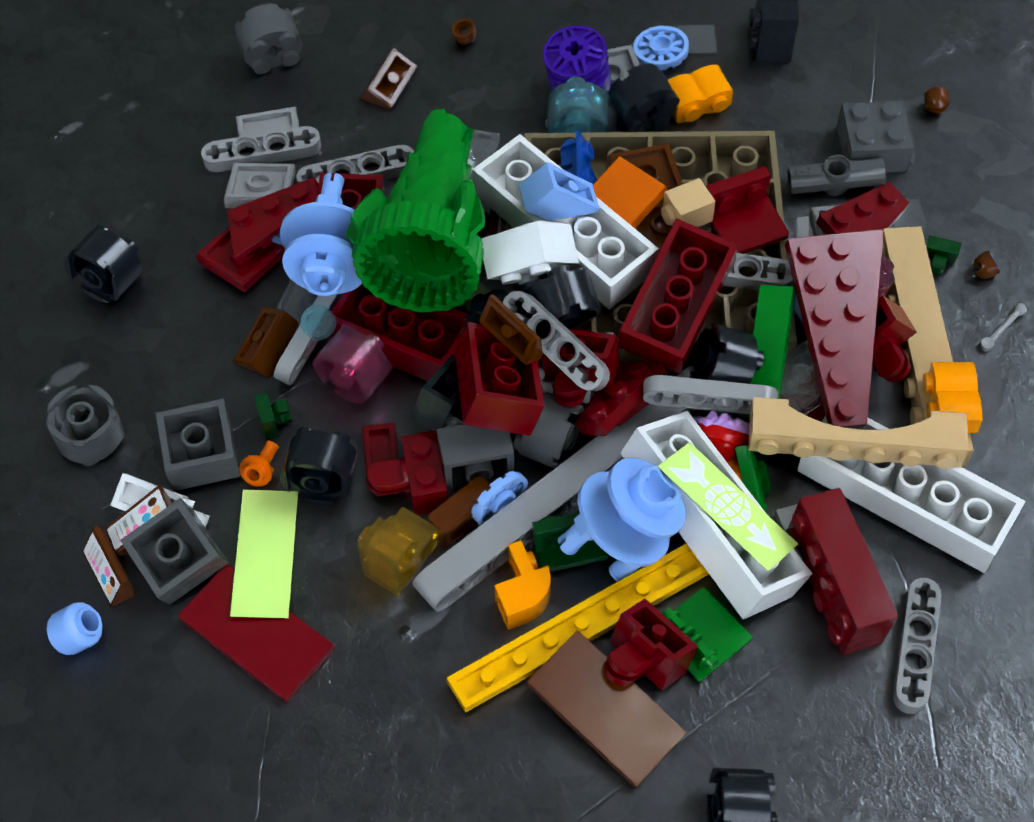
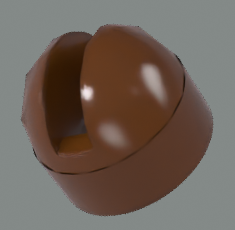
(463, 24)
(936, 99)
(986, 266)

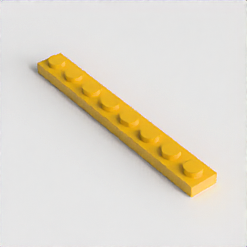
(590, 617)

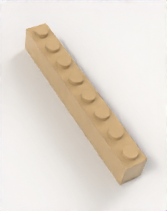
(918, 297)

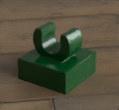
(941, 251)
(273, 414)

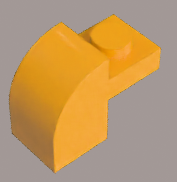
(528, 593)

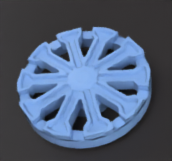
(661, 47)
(500, 495)

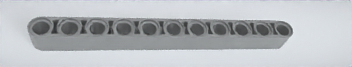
(553, 495)

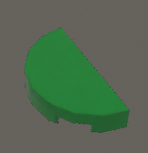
(753, 474)

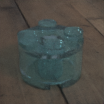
(578, 107)

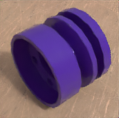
(577, 53)

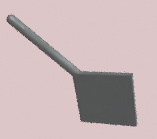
(700, 38)

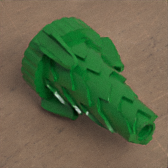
(423, 239)

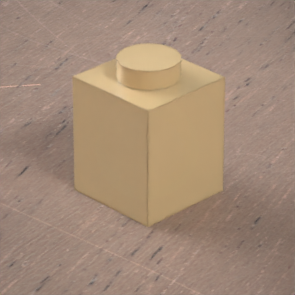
(688, 203)

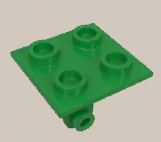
(711, 629)

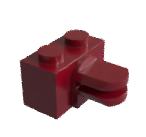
(891, 331)
(564, 389)
(416, 474)
(648, 646)

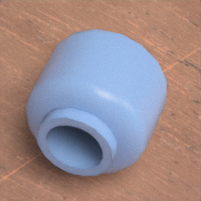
(74, 628)

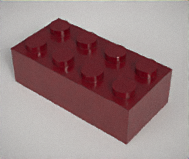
(677, 295)
(411, 339)
(842, 572)

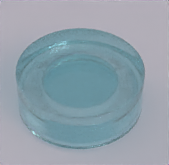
(318, 322)

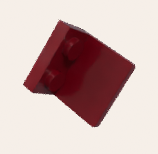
(745, 211)

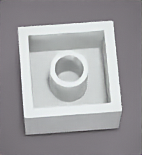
(528, 251)

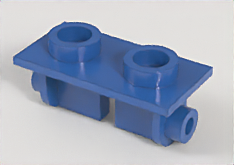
(578, 156)

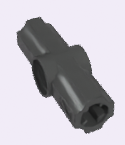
(836, 175)

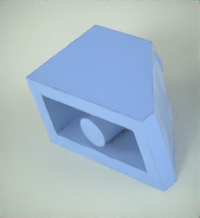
(557, 194)

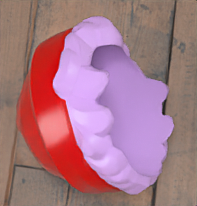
(724, 433)

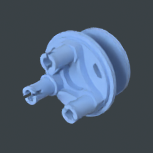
(316, 243)
(627, 515)

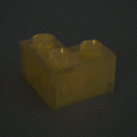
(396, 549)

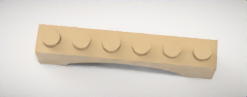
(934, 441)

